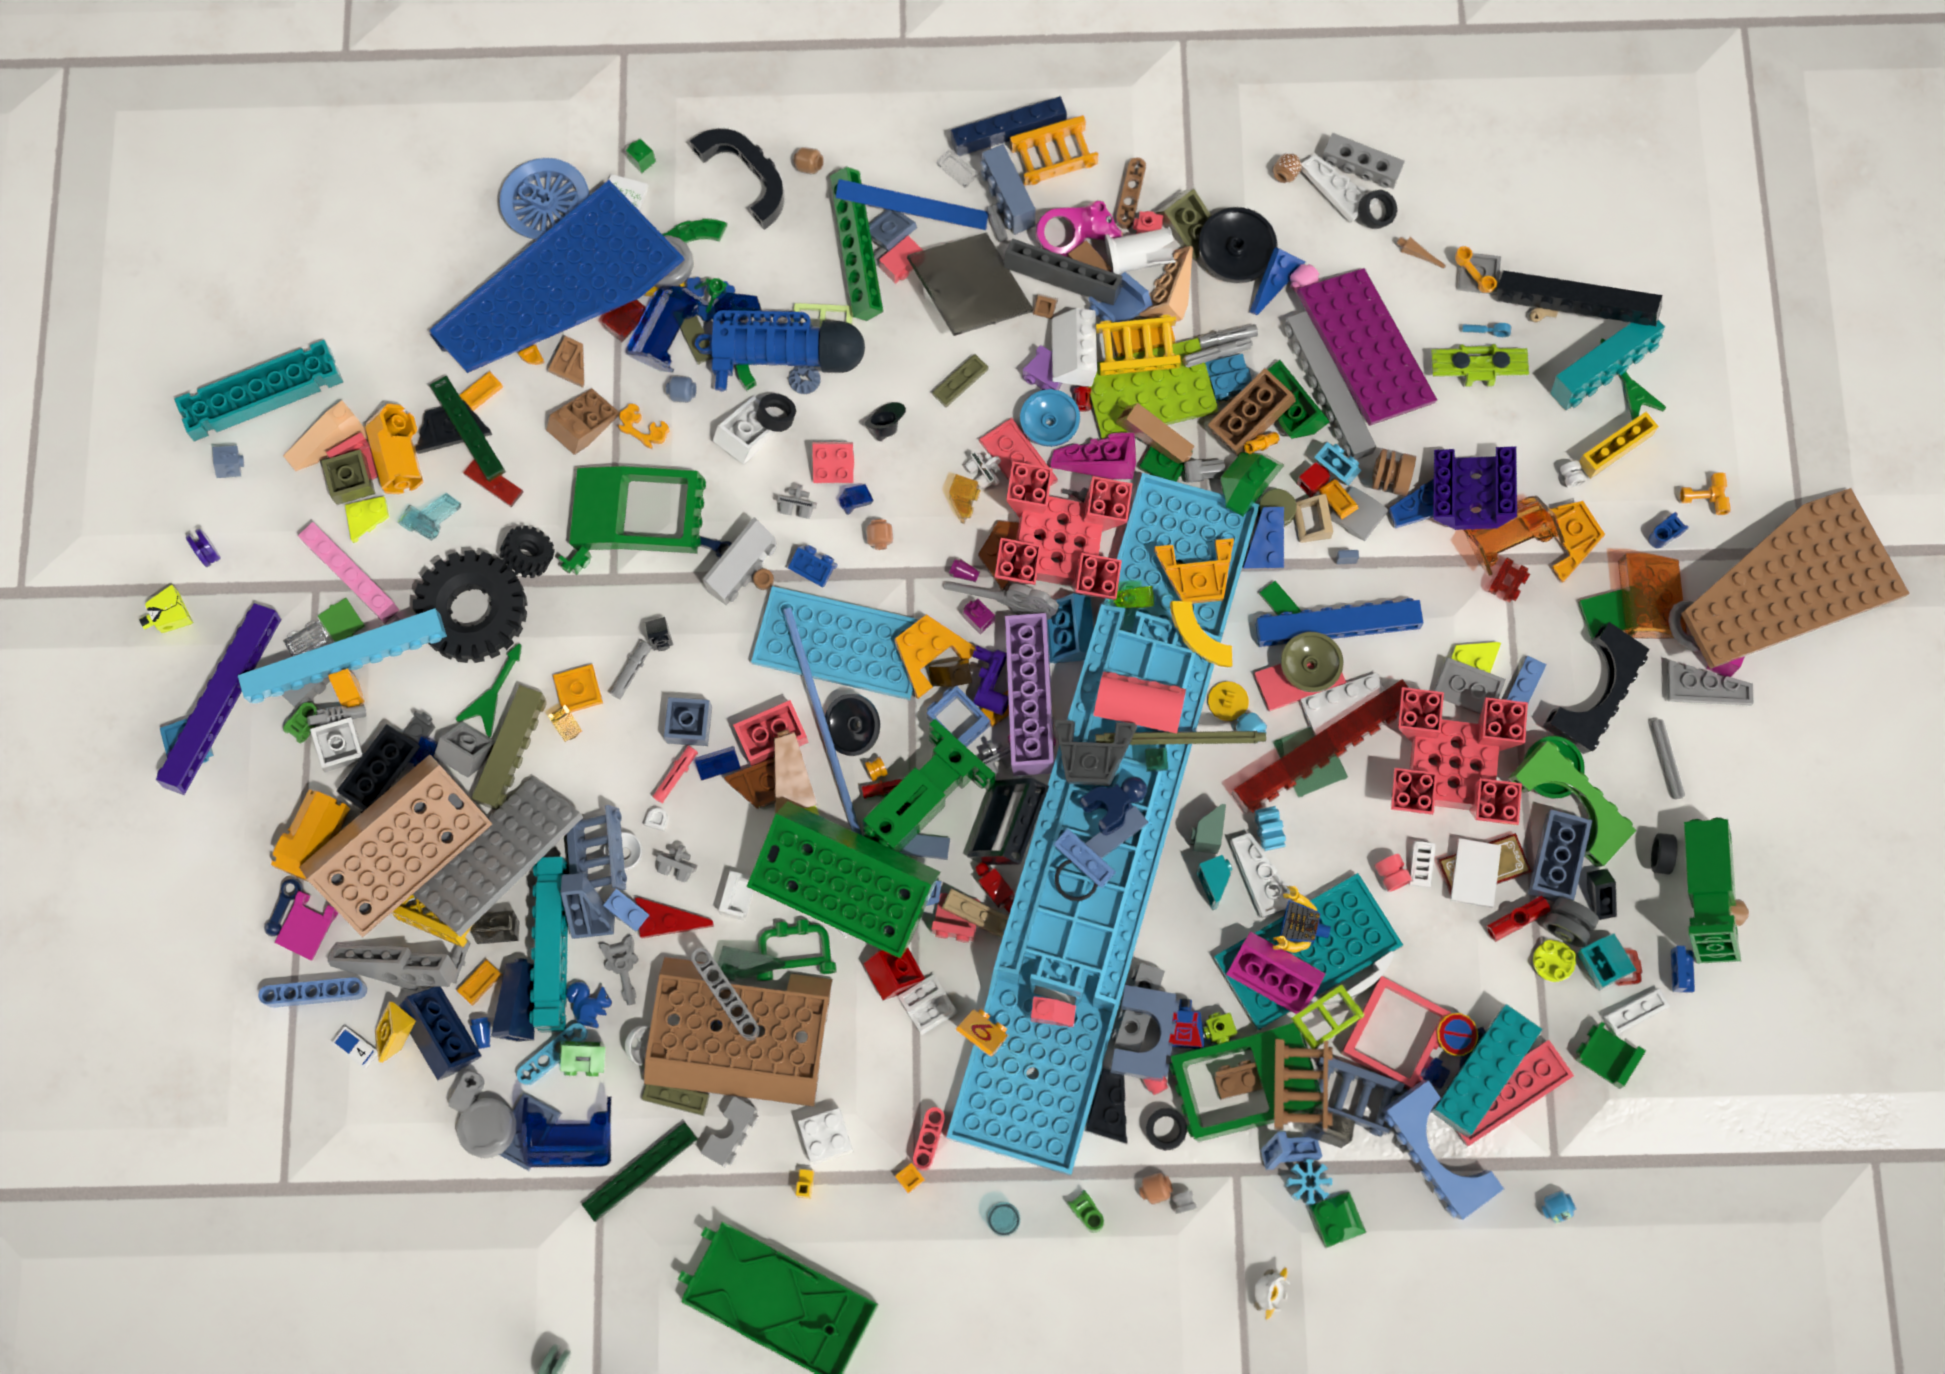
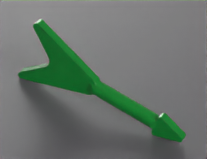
(1638, 395)
(487, 703)

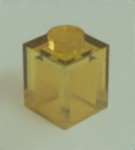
(565, 723)

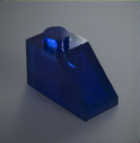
(737, 302)

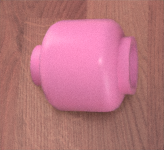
(1304, 276)

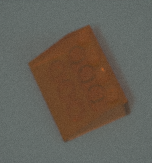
(1649, 592)

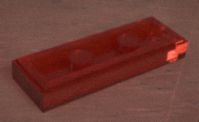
(499, 487)

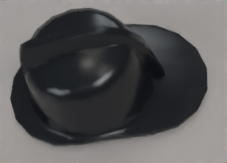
(885, 420)

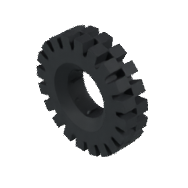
(470, 573)

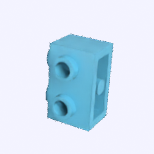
(1337, 463)

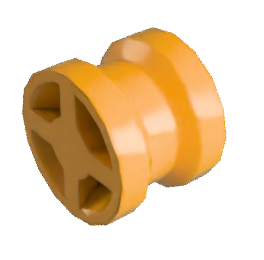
(876, 768)

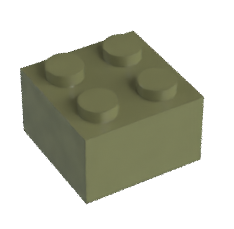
(348, 477)

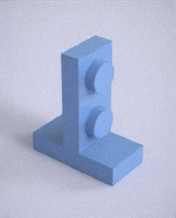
(1286, 1149)

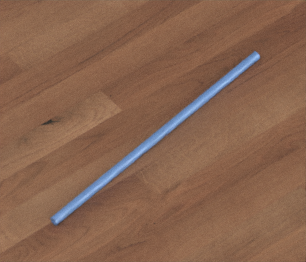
(822, 721)

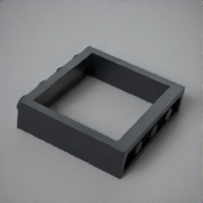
(1021, 825)

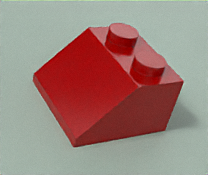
(893, 974)

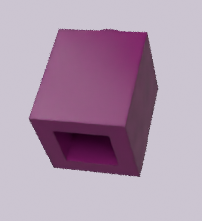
(978, 616)

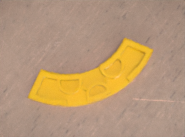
(1196, 638)

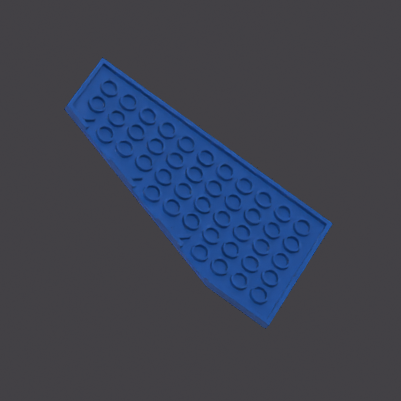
(572, 273)

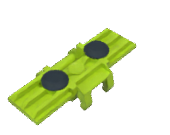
(1480, 368)

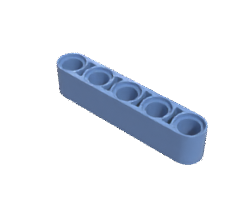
(303, 988)

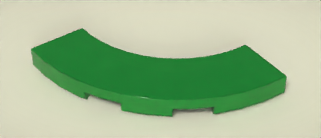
(699, 229)

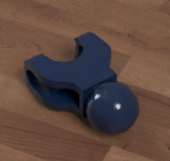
(1116, 801)

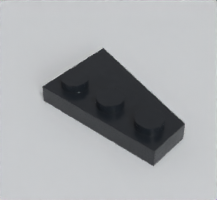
(1108, 1108)

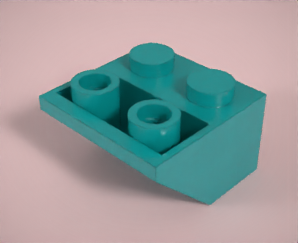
(1606, 961)

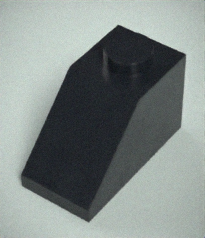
(1602, 893)

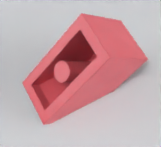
(1053, 1012)

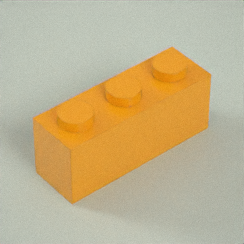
(1137, 340)

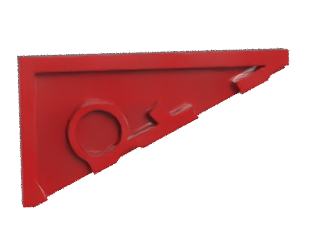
(668, 920)

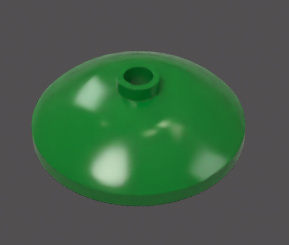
(1568, 750)

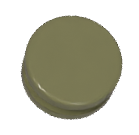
(1279, 498)

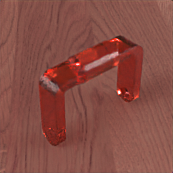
(1637, 964)

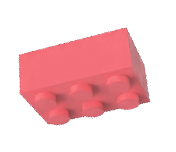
(759, 731)

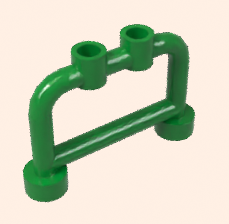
(802, 928)

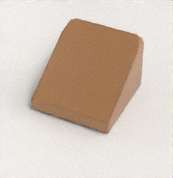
(1045, 306)

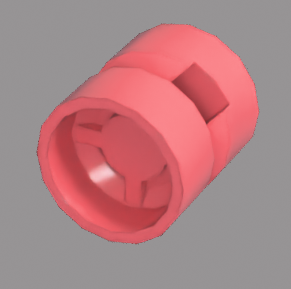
(1393, 872)

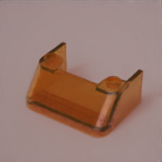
(1532, 521)

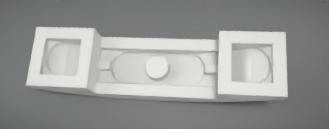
(1379, 966)

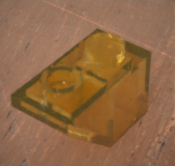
(962, 495)

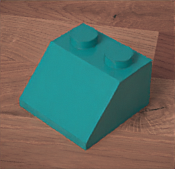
(1214, 878)

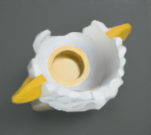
(1270, 1291)

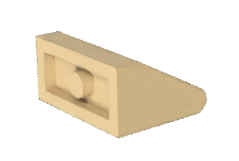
(1324, 519)

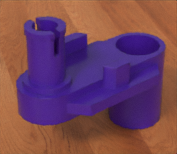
(986, 696)

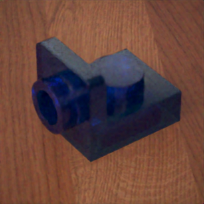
(854, 498)
(427, 747)
(1436, 1073)

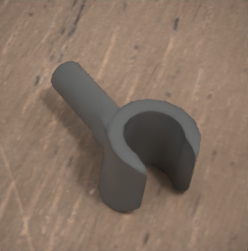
(1081, 496)

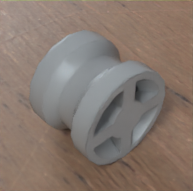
(1184, 1202)

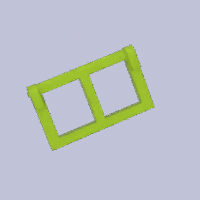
(1358, 1014)

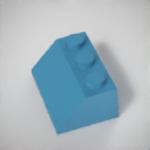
(1070, 629)

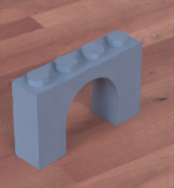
(1160, 1007)

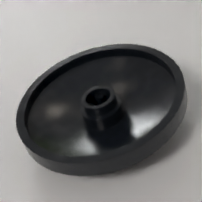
(1232, 230)

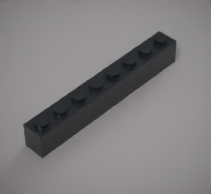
(1580, 298)

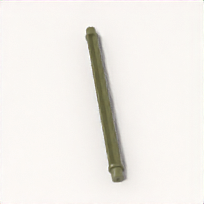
(1204, 737)

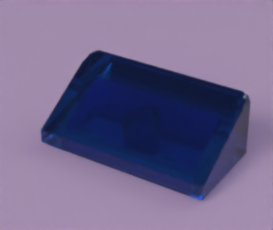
(717, 763)

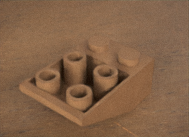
(581, 421)

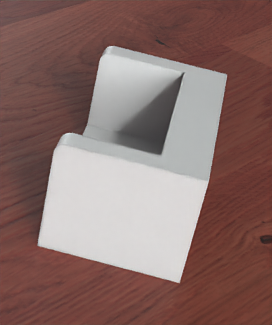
(736, 896)

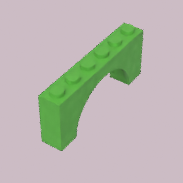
(1608, 827)

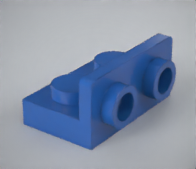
(812, 565)
(1682, 970)

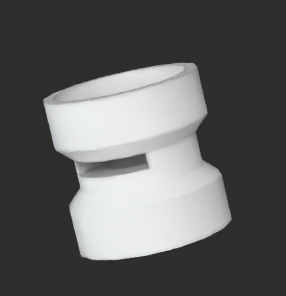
(1572, 474)

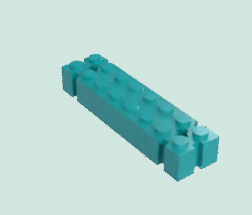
(258, 390)
(550, 947)

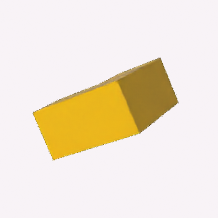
(805, 1184)

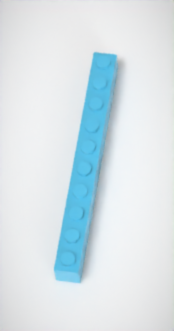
(342, 655)

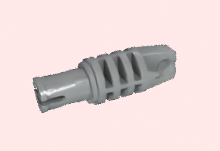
(337, 713)

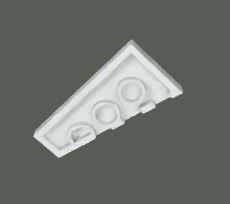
(1335, 703)

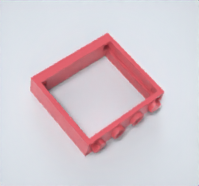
(1375, 1066)

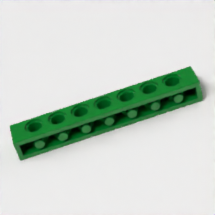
(857, 250)

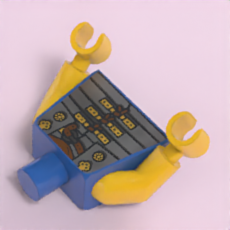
(1300, 923)

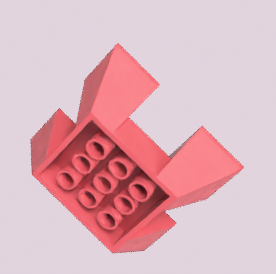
(1079, 567)
(1425, 785)

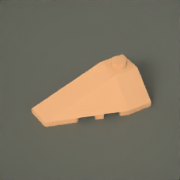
(328, 432)

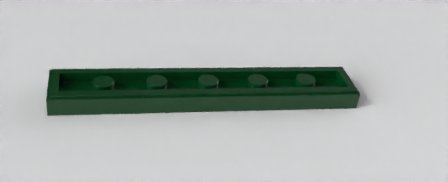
(467, 428)
(639, 1172)

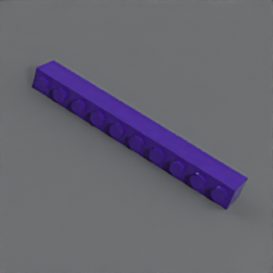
(217, 699)

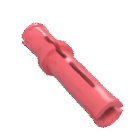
(680, 766)

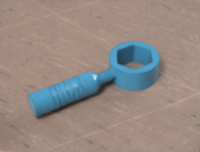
(1499, 330)

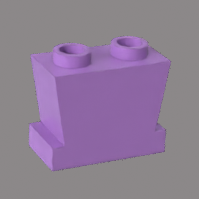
(1040, 370)

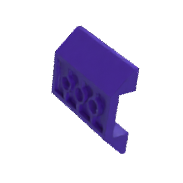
(1458, 493)

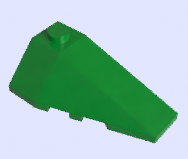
(1303, 416)

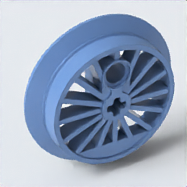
(542, 201)

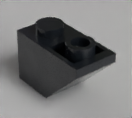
(659, 634)

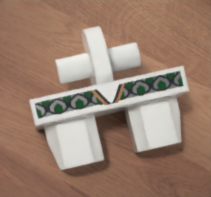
(988, 477)

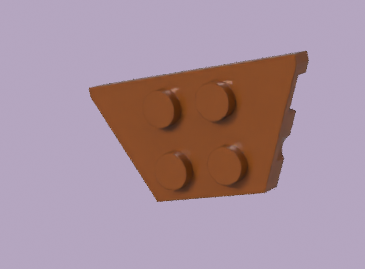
(989, 551)
(755, 783)

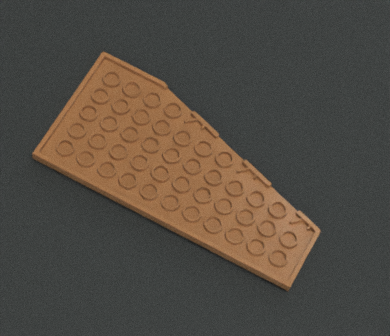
(1799, 579)

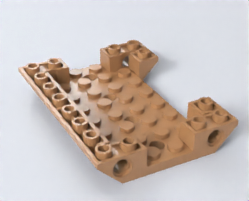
(723, 1061)

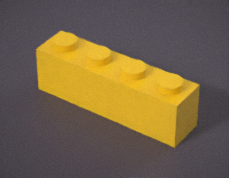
(1618, 444)

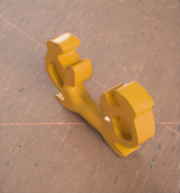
(628, 417)

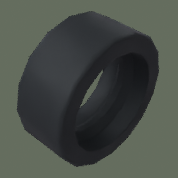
(1389, 204)
(773, 423)
(1664, 853)
(1166, 1112)

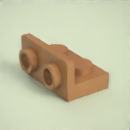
(1237, 1080)

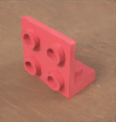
(353, 444)

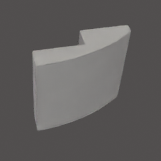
(1363, 520)

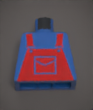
(1188, 1027)

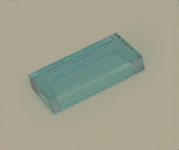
(439, 510)

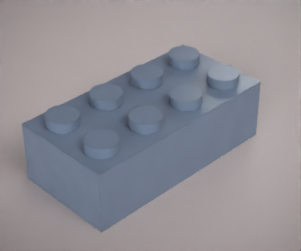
(1007, 189)
(1559, 856)

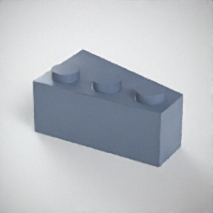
(584, 908)

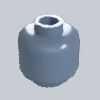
(681, 389)

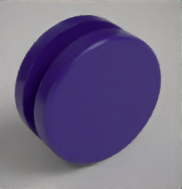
(203, 548)

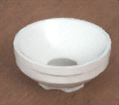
(633, 844)
(639, 1053)

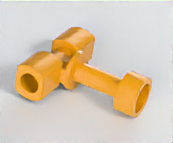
(1715, 494)

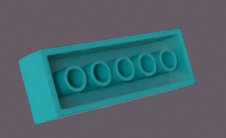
(1605, 362)
(1486, 1070)

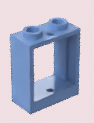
(948, 697)

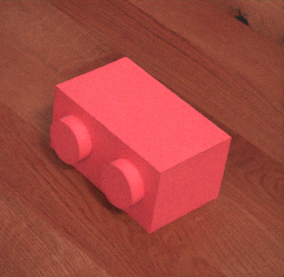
(895, 262)

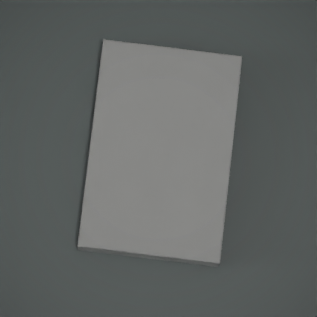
(1467, 685)

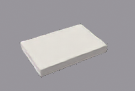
(1475, 873)

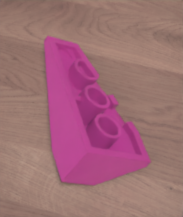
(1103, 458)

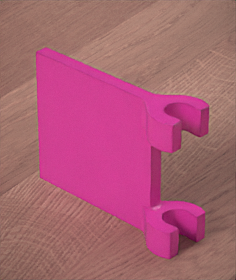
(305, 928)

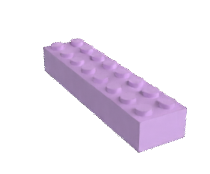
(1029, 694)

